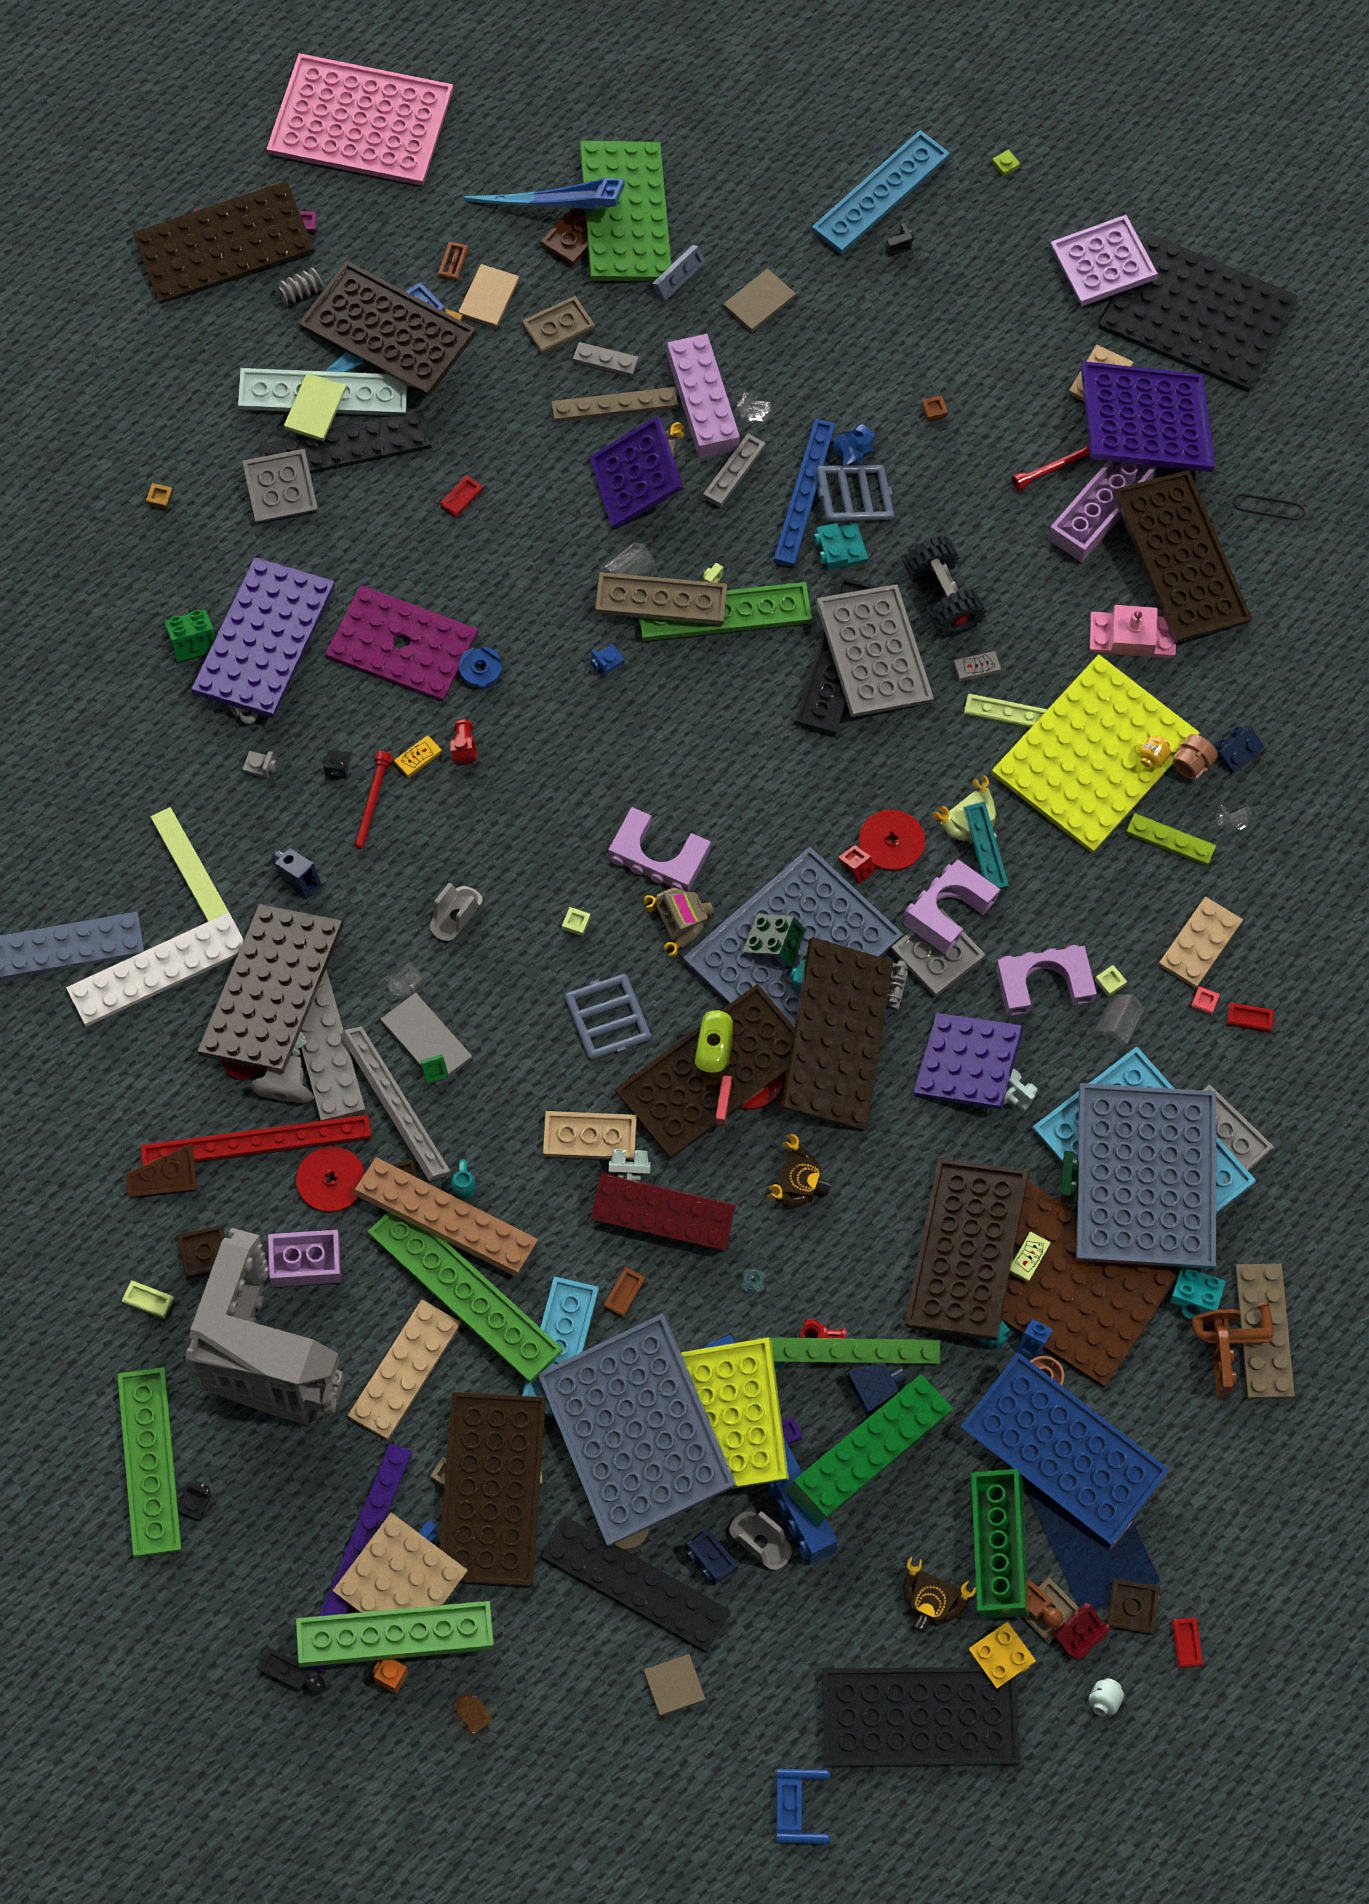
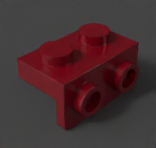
(1081, 1632)

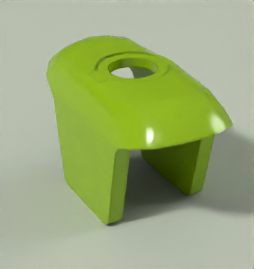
(709, 1057)

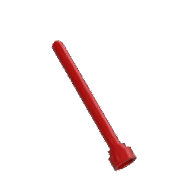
(1021, 480)
(383, 761)

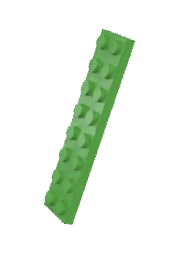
(743, 611)
(149, 1463)
(394, 1634)

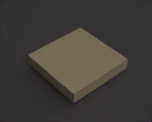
(1060, 1602)
(674, 1685)

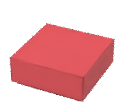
(1205, 1001)

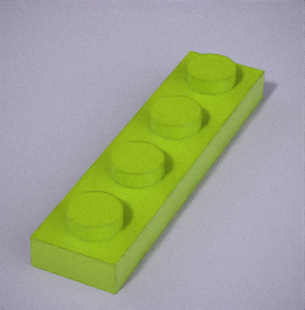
(1170, 839)

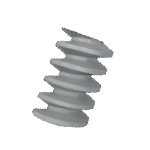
(300, 285)

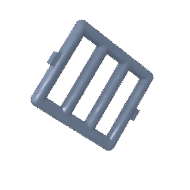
(849, 514)
(586, 1035)

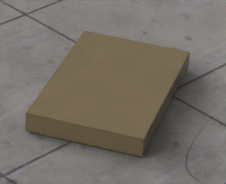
(759, 300)
(558, 324)

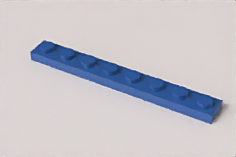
(804, 493)

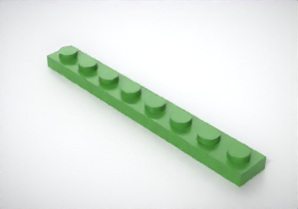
(855, 1350)

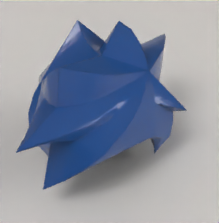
(854, 445)

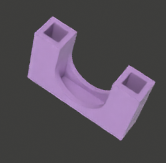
(677, 872)
(956, 882)
(1068, 962)

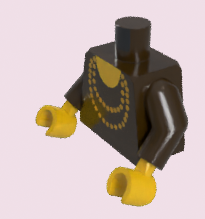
(799, 1177)
(932, 1598)

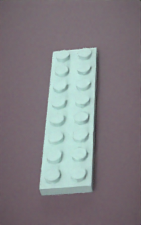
(363, 395)

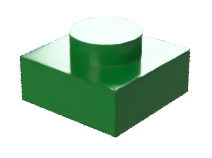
(434, 1068)

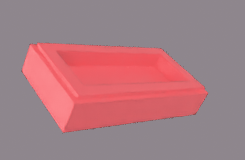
(723, 1102)

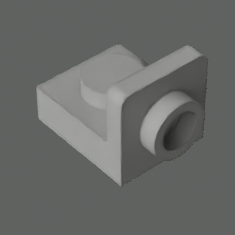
(260, 764)

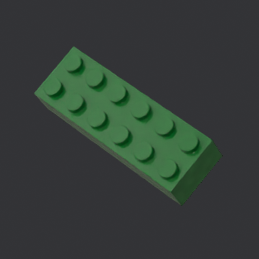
(1000, 1544)

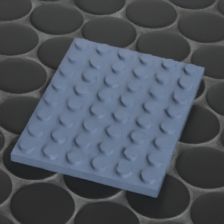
(822, 905)
(1146, 1176)
(636, 1430)

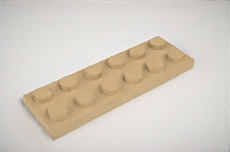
(404, 1370)

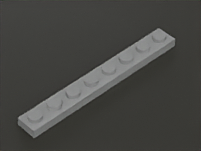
(395, 1103)

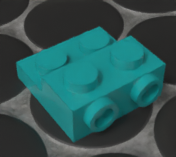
(840, 546)

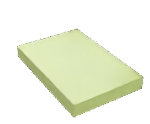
(315, 407)

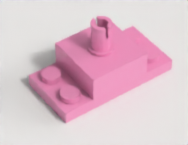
(1131, 632)

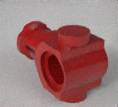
(463, 744)
(814, 1327)

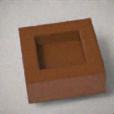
(934, 408)

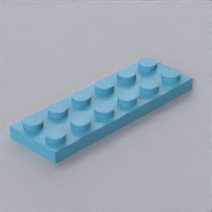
(567, 1323)

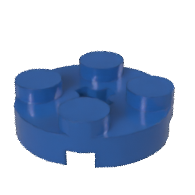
(484, 678)

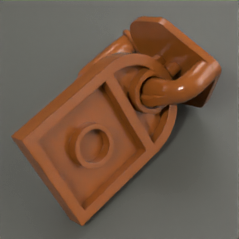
(1223, 1336)

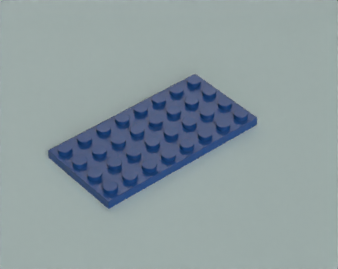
(1064, 1448)

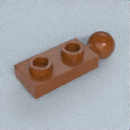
(1039, 1605)

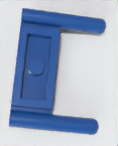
(790, 1806)

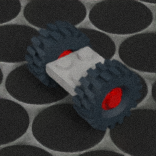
(932, 561)

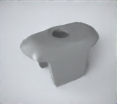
(450, 899)
(284, 1086)
(749, 1525)

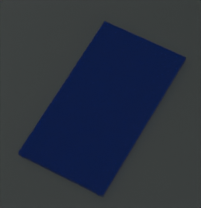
(1086, 1557)

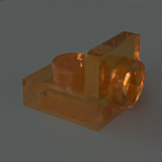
(472, 1712)

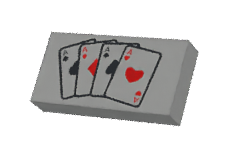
(977, 666)

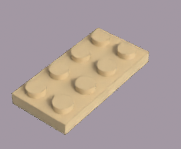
(1200, 942)
(588, 1135)

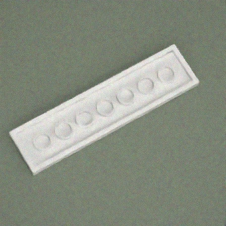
(156, 969)

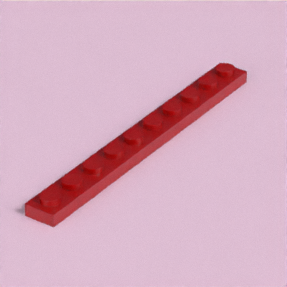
(266, 1139)

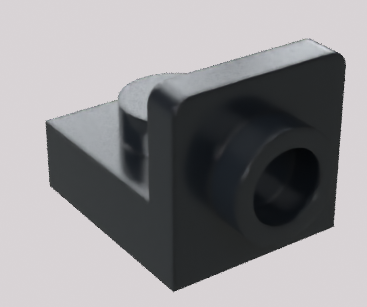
(900, 243)
(337, 764)
(195, 1500)

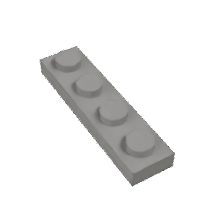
(734, 470)

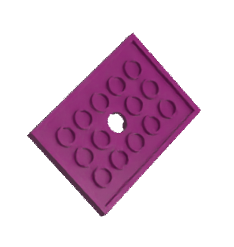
(423, 666)

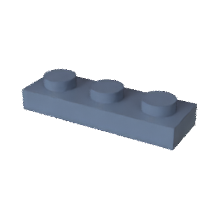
(679, 272)

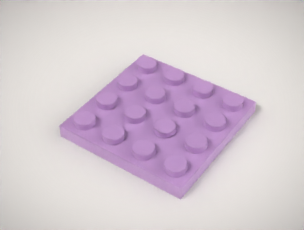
(1104, 260)

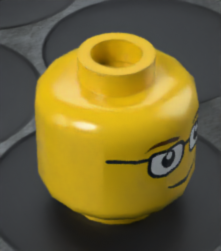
(1154, 752)

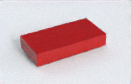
(461, 496)
(1250, 1017)
(1187, 1642)

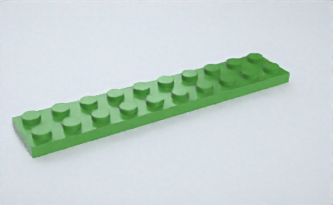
(468, 1295)

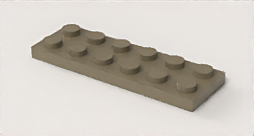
(661, 598)
(1265, 1364)

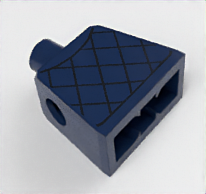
(297, 872)
(875, 1386)

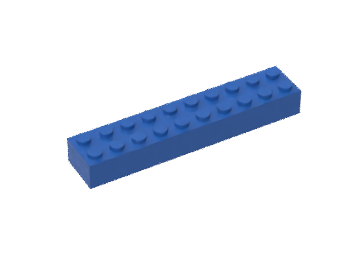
(814, 1541)

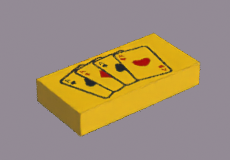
(417, 756)

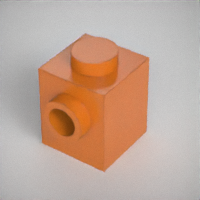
(390, 1674)

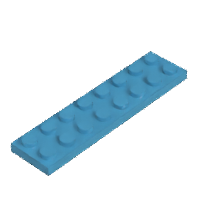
(880, 192)

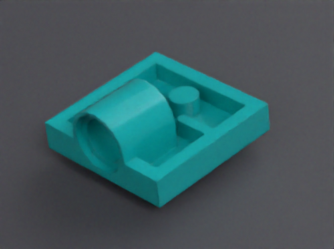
(1197, 1292)

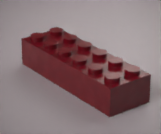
(663, 1211)

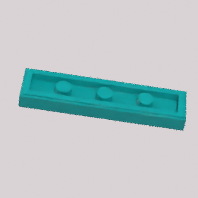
(985, 844)

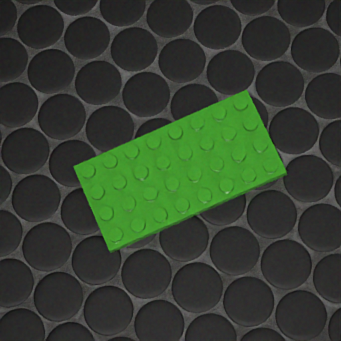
(633, 236)

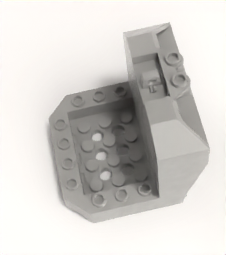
(251, 1361)

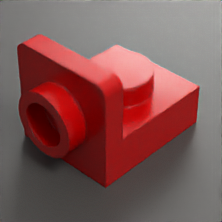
(858, 862)

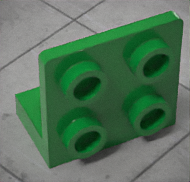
(191, 634)

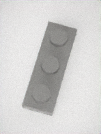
(605, 359)

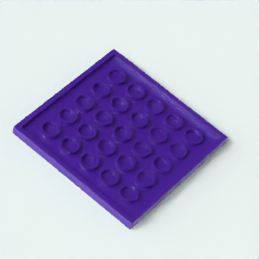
(1147, 416)

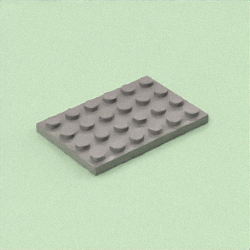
(874, 650)

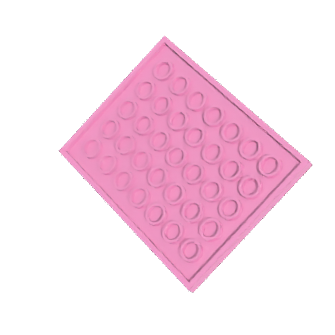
(360, 119)

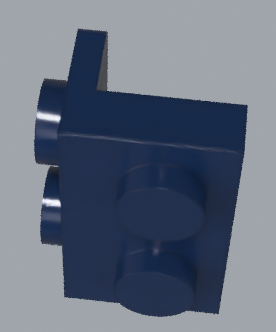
(1239, 747)
(711, 1557)

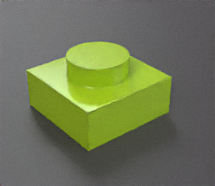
(1005, 163)

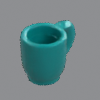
(463, 1182)

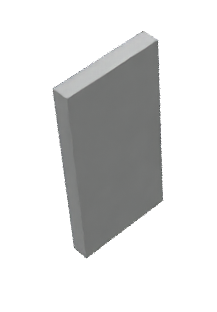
(425, 1034)
(1239, 1134)

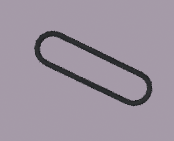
(1271, 499)

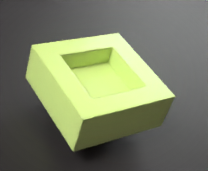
(713, 574)
(576, 921)
(1110, 980)

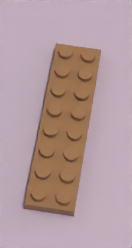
(446, 1216)

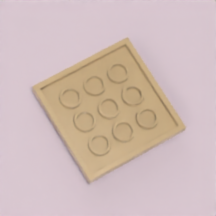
(399, 1571)

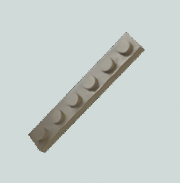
(614, 404)

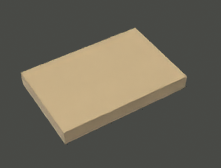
(488, 296)

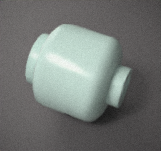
(1106, 1697)

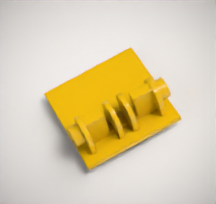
(1002, 1655)

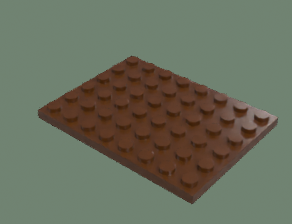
(1087, 1304)

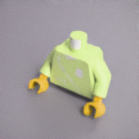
(955, 821)

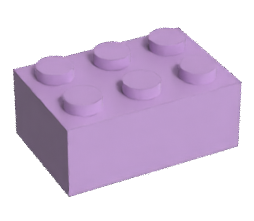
(304, 1258)

